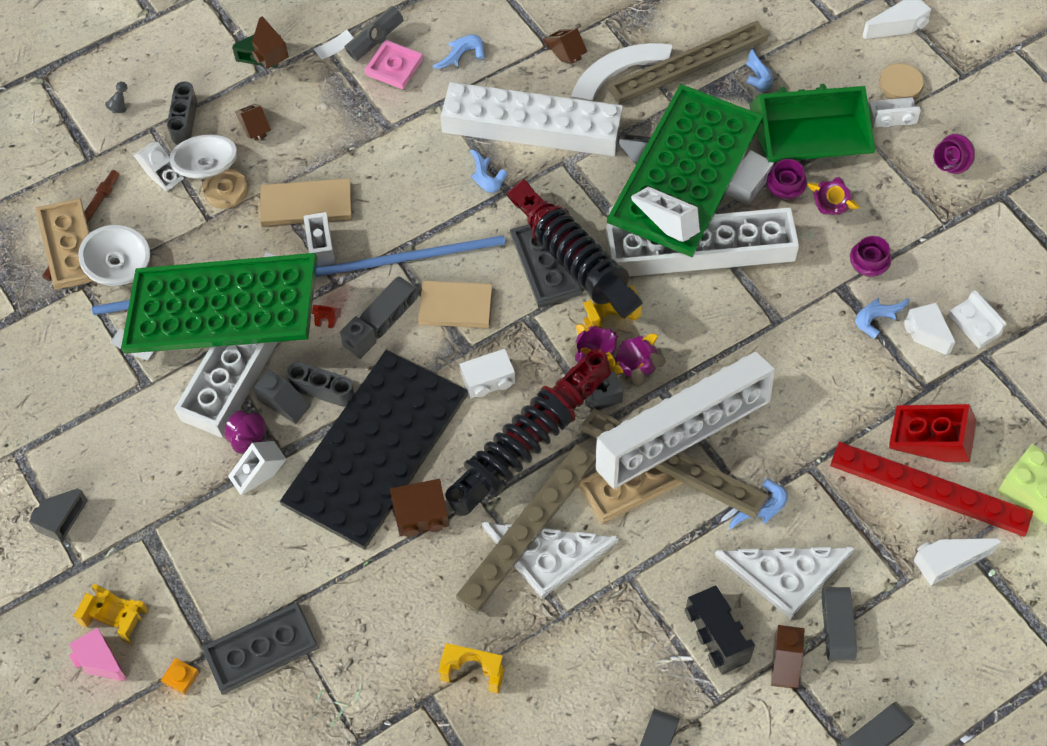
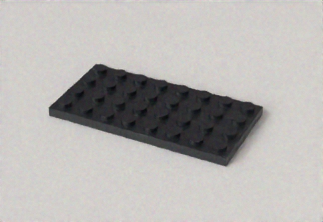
(374, 448)

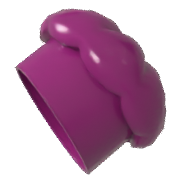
(954, 154)
(787, 180)
(871, 256)
(244, 430)

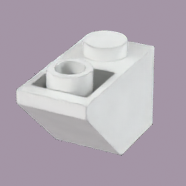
(157, 165)

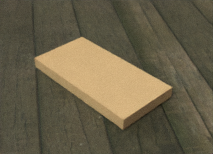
(291, 201)
(62, 231)
(611, 502)

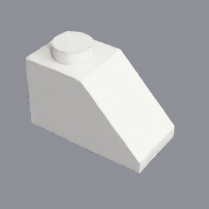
(929, 328)
(256, 466)

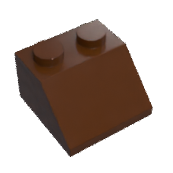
(419, 508)

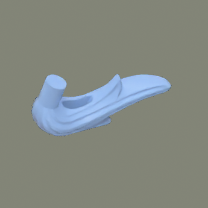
(461, 45)
(764, 74)
(482, 177)
(876, 310)
(772, 507)

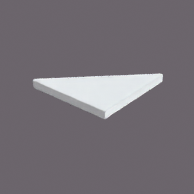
(554, 555)
(786, 574)

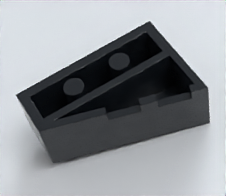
(719, 630)

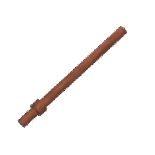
(103, 191)

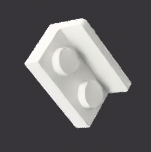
(894, 112)
(978, 319)

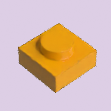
(179, 676)

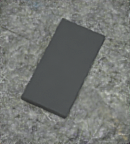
(545, 275)
(259, 648)

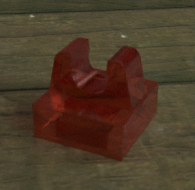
(330, 313)

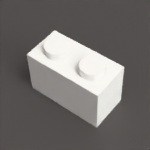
(749, 178)
(319, 238)
(487, 374)

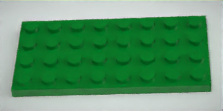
(689, 159)
(220, 303)

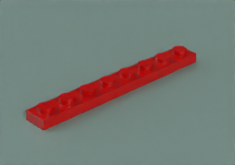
(932, 489)

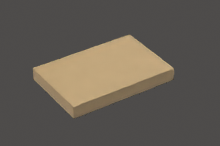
(455, 304)

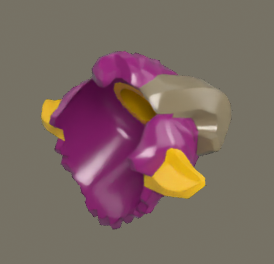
(833, 197)
(594, 338)
(638, 358)

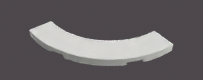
(617, 62)

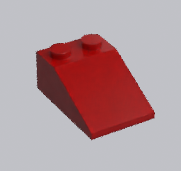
(934, 431)

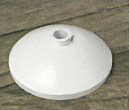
(203, 156)
(109, 246)

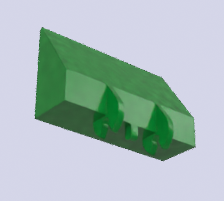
(814, 123)

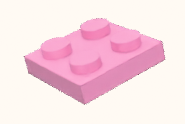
(394, 64)

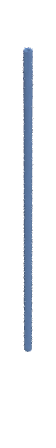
(361, 264)

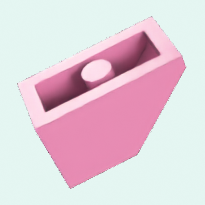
(96, 656)

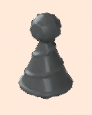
(116, 102)

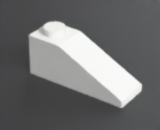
(898, 20)
(668, 213)
(950, 556)

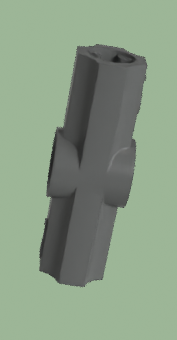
(383, 24)

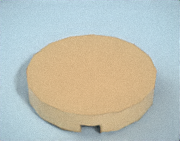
(901, 81)
(225, 189)

